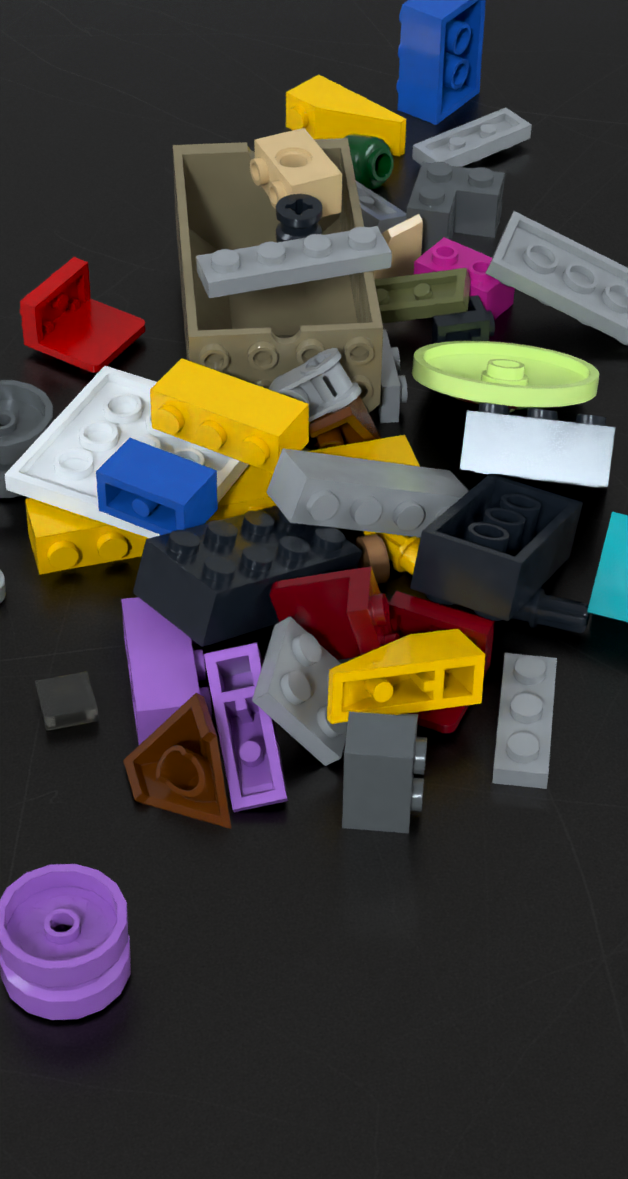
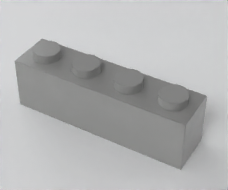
(361, 493)

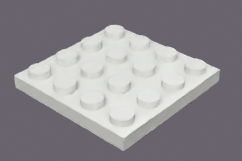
(87, 433)

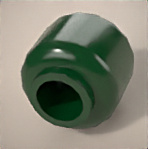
(370, 160)

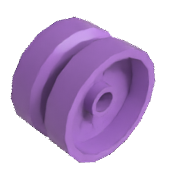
(64, 941)

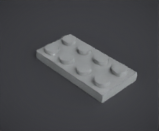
(563, 275)

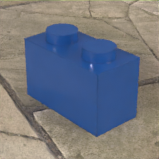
(156, 488)

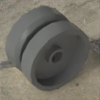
(23, 418)

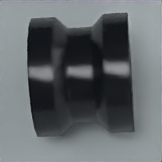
(298, 217)

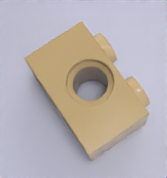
(296, 165)

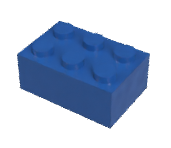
(439, 56)

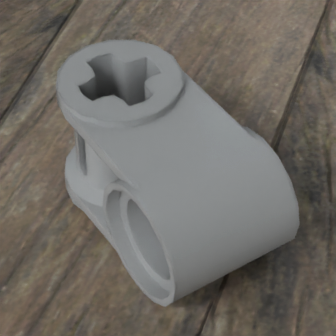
(319, 383)

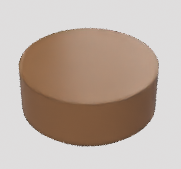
(374, 555)

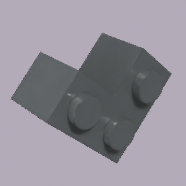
(456, 201)
(380, 771)

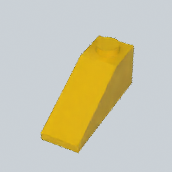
(335, 112)
(408, 677)

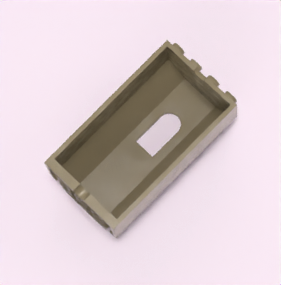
(277, 327)

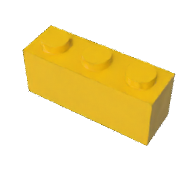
(228, 414)

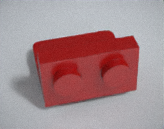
(72, 326)

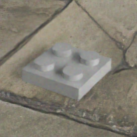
(295, 690)

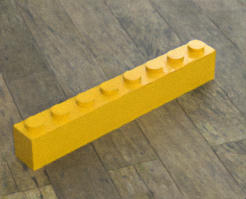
(72, 541)

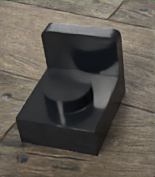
(472, 325)

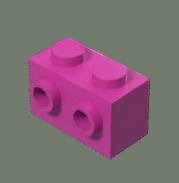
(452, 255)

